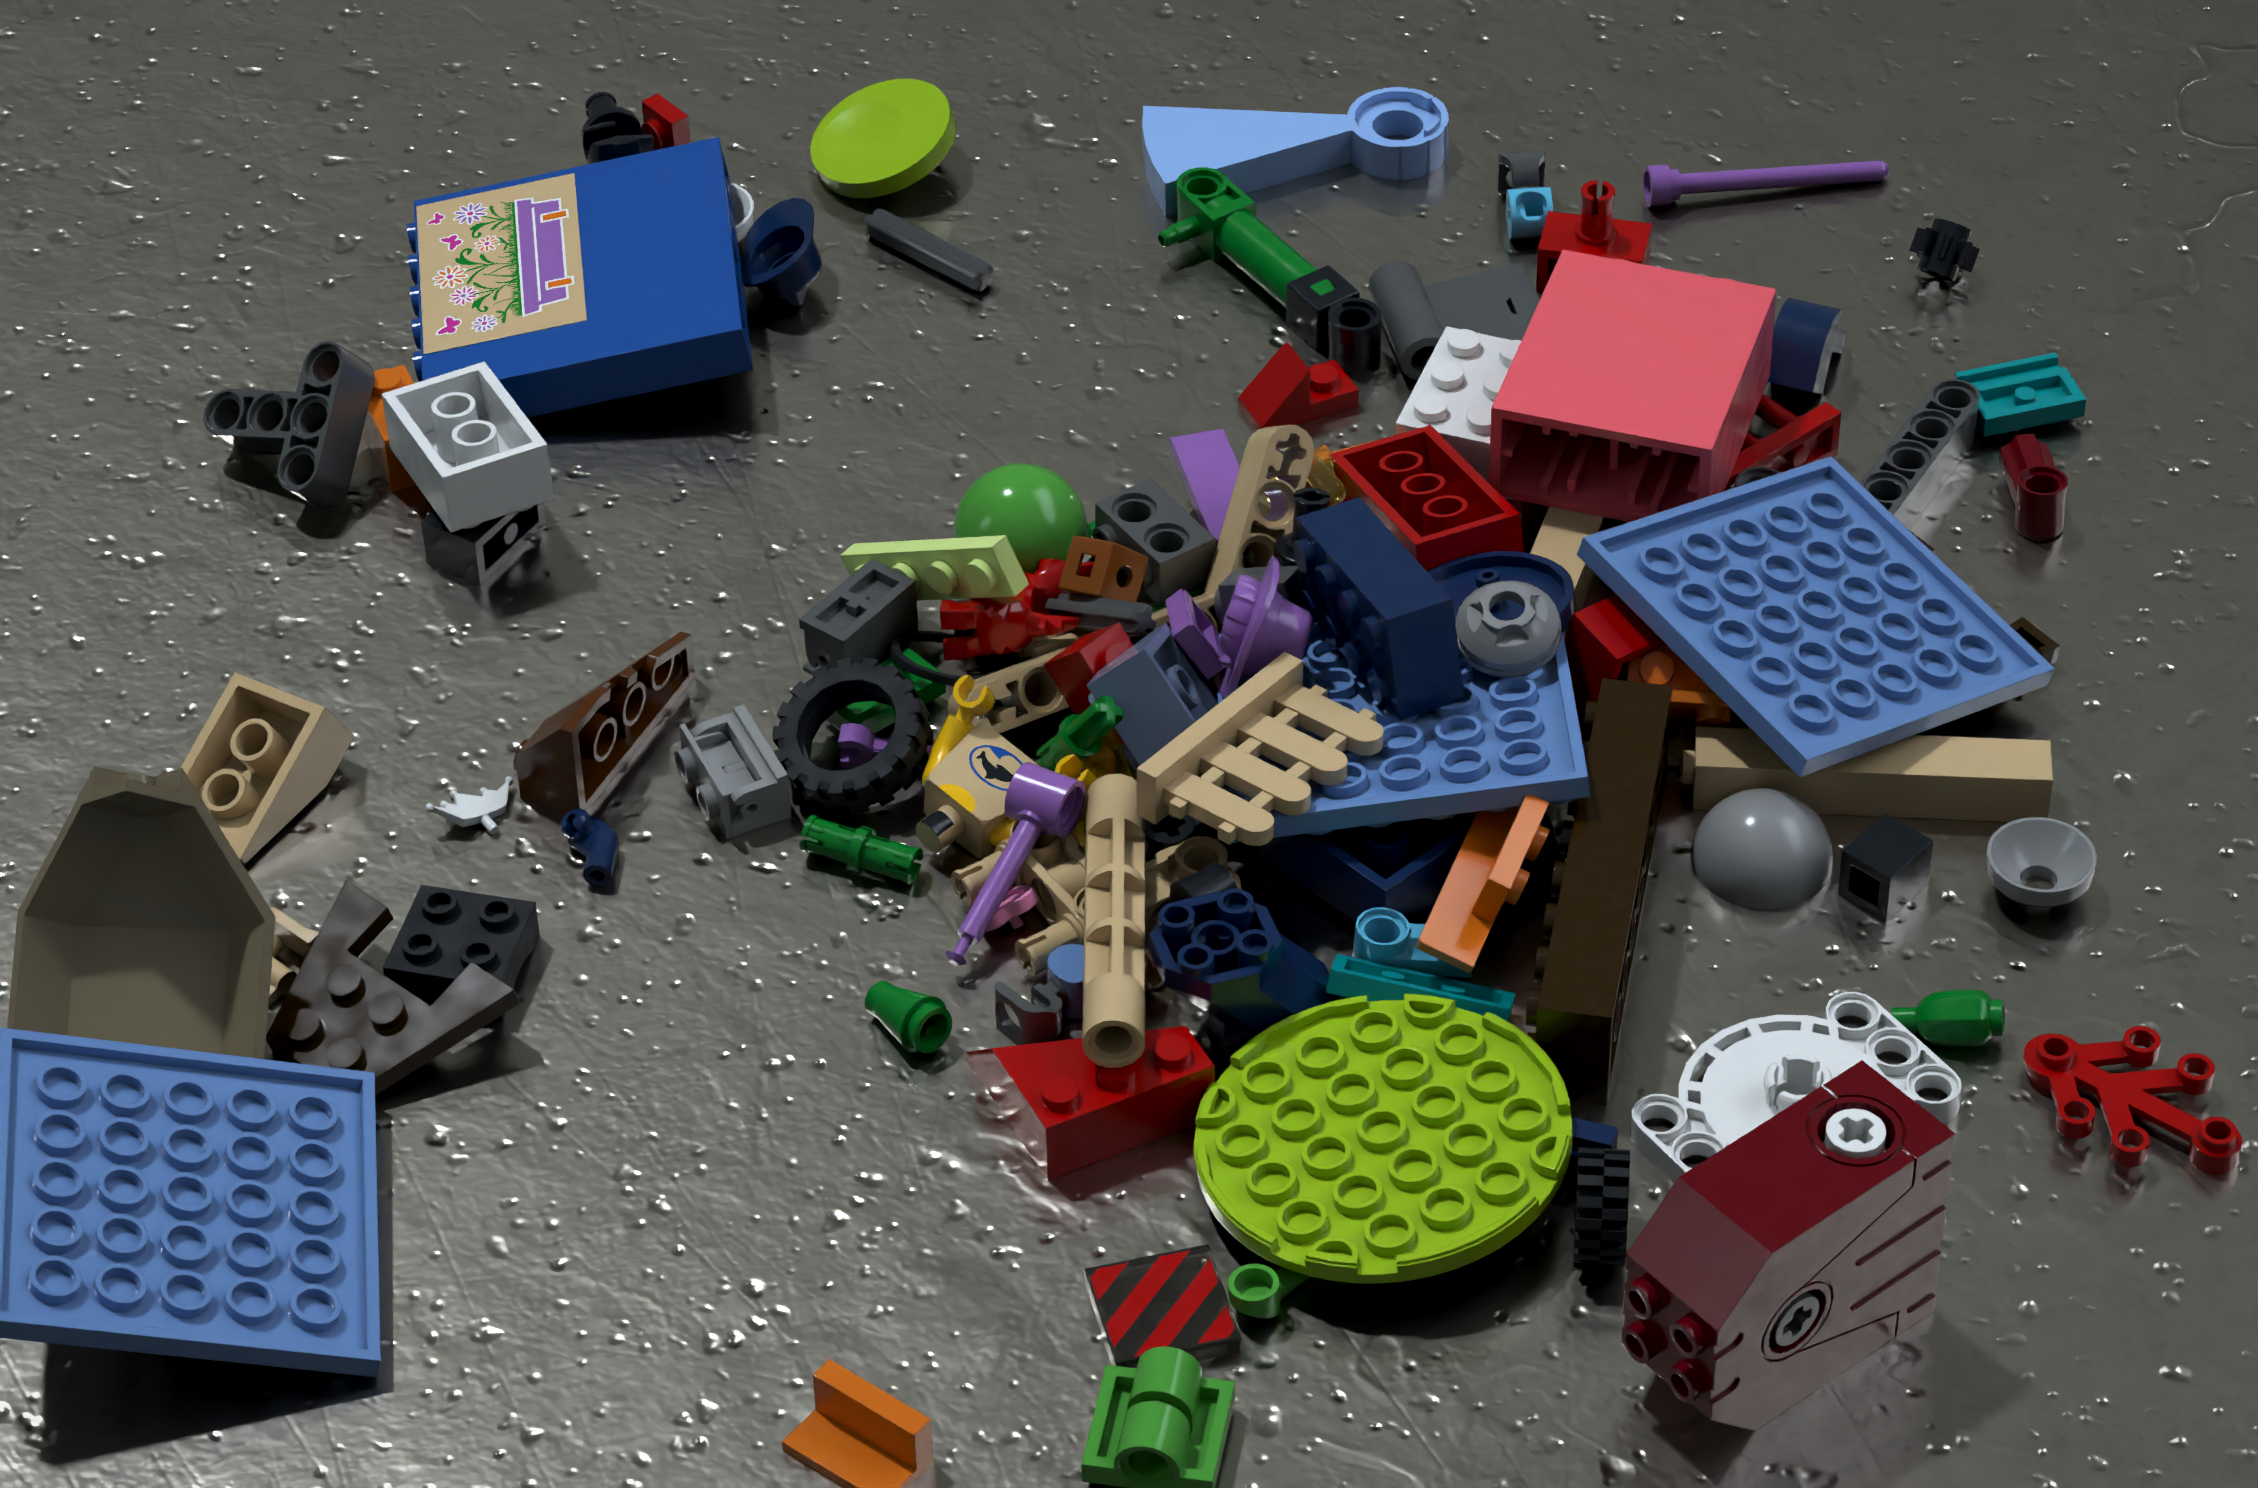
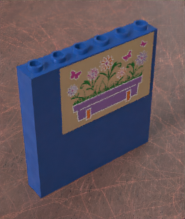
(584, 279)

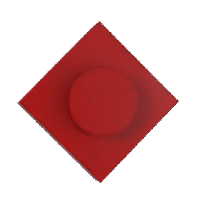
(665, 122)

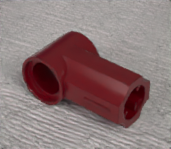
(2035, 487)

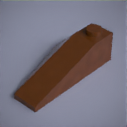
(594, 736)

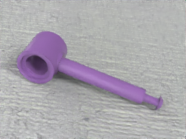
(1042, 805)

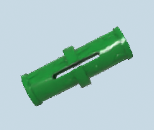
(861, 849)

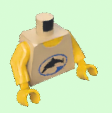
(971, 776)

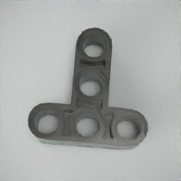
(310, 428)

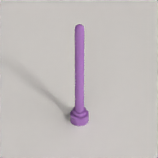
(1667, 184)

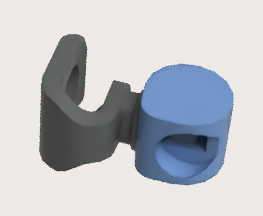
(1060, 997)

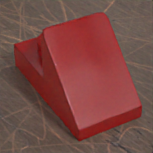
(1296, 394)

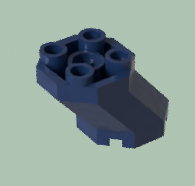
(1235, 963)

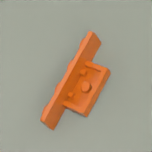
(1482, 879)

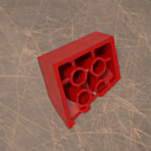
(1085, 1112)

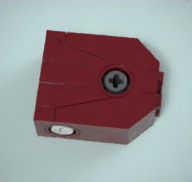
(1792, 1251)

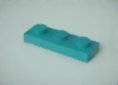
(1379, 981)

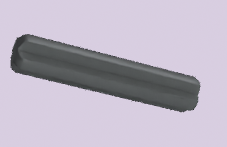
(929, 250)
(1099, 613)

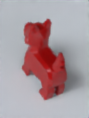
(1008, 623)

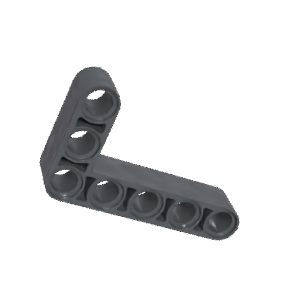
(1919, 454)

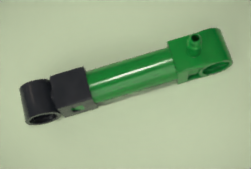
(1317, 302)

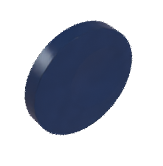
(1473, 571)

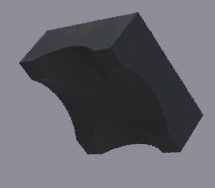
(456, 928)

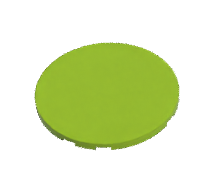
(1383, 1139)

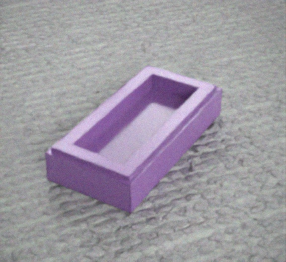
(1194, 633)

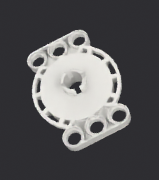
(1776, 1065)

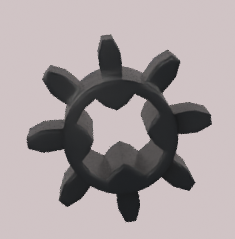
(1944, 249)

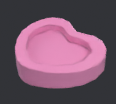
(1016, 902)

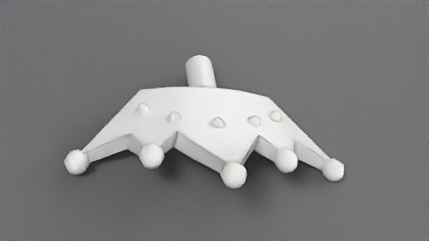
(475, 809)

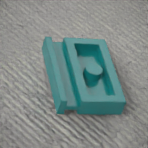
(2024, 394)

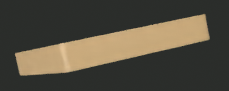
(1240, 529)

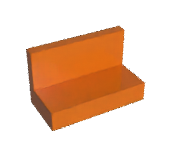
(861, 1433)

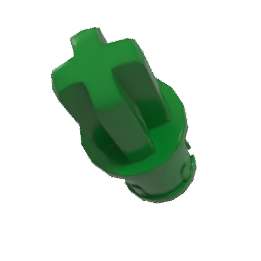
(1081, 733)

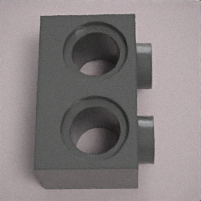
(1159, 528)

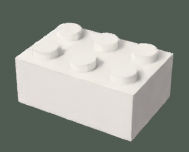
(1459, 392)
(468, 446)

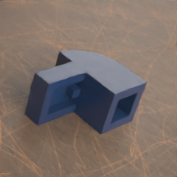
(1804, 344)

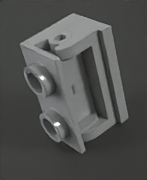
(734, 773)

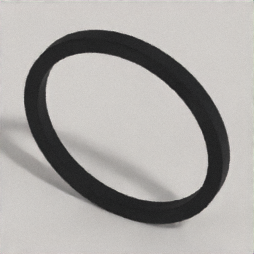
(923, 672)

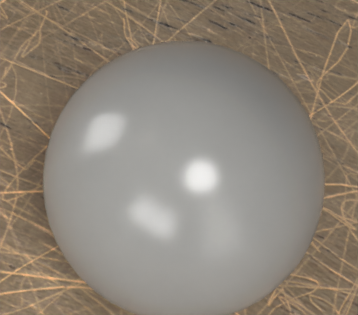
(1762, 850)

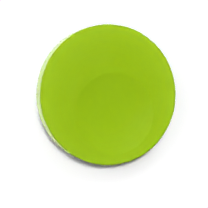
(883, 138)

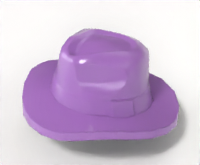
(1259, 629)

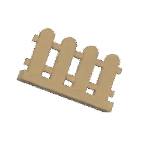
(1226, 747)

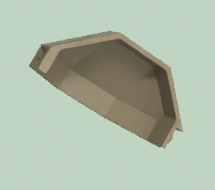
(144, 925)

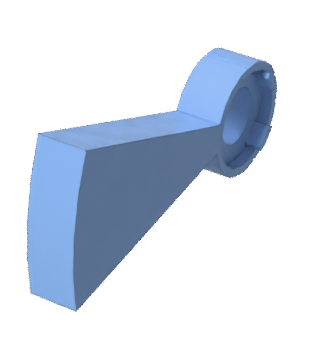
(1279, 147)

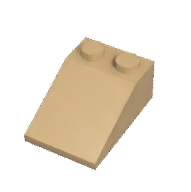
(263, 760)

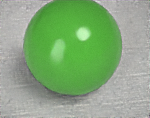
(1028, 506)

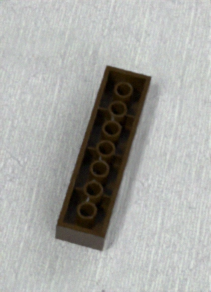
(1601, 887)

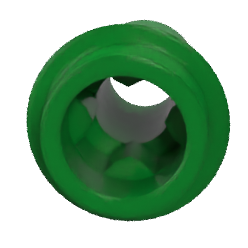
(913, 1018)

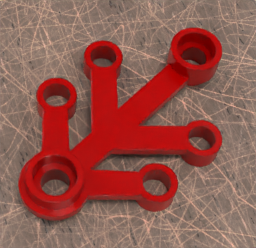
(2061, 1063)

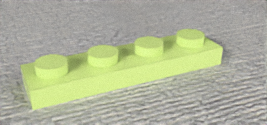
(947, 566)

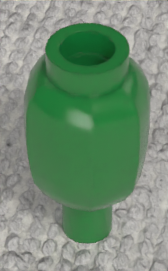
(1955, 1018)

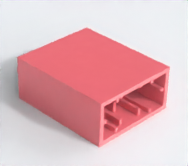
(1630, 388)

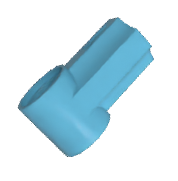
(1390, 939)

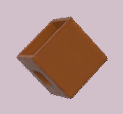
(1102, 580)

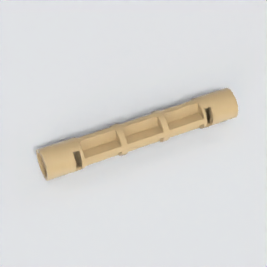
(1114, 924)

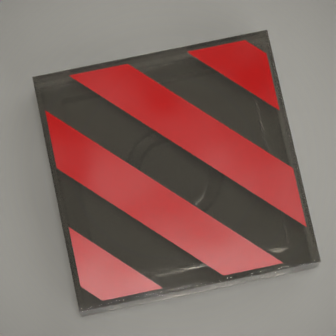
(1163, 1303)

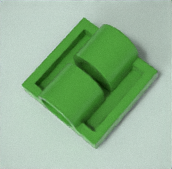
(1158, 1424)

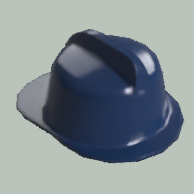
(781, 252)

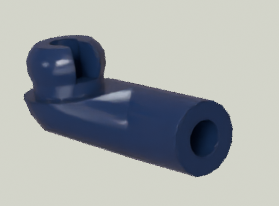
(595, 842)

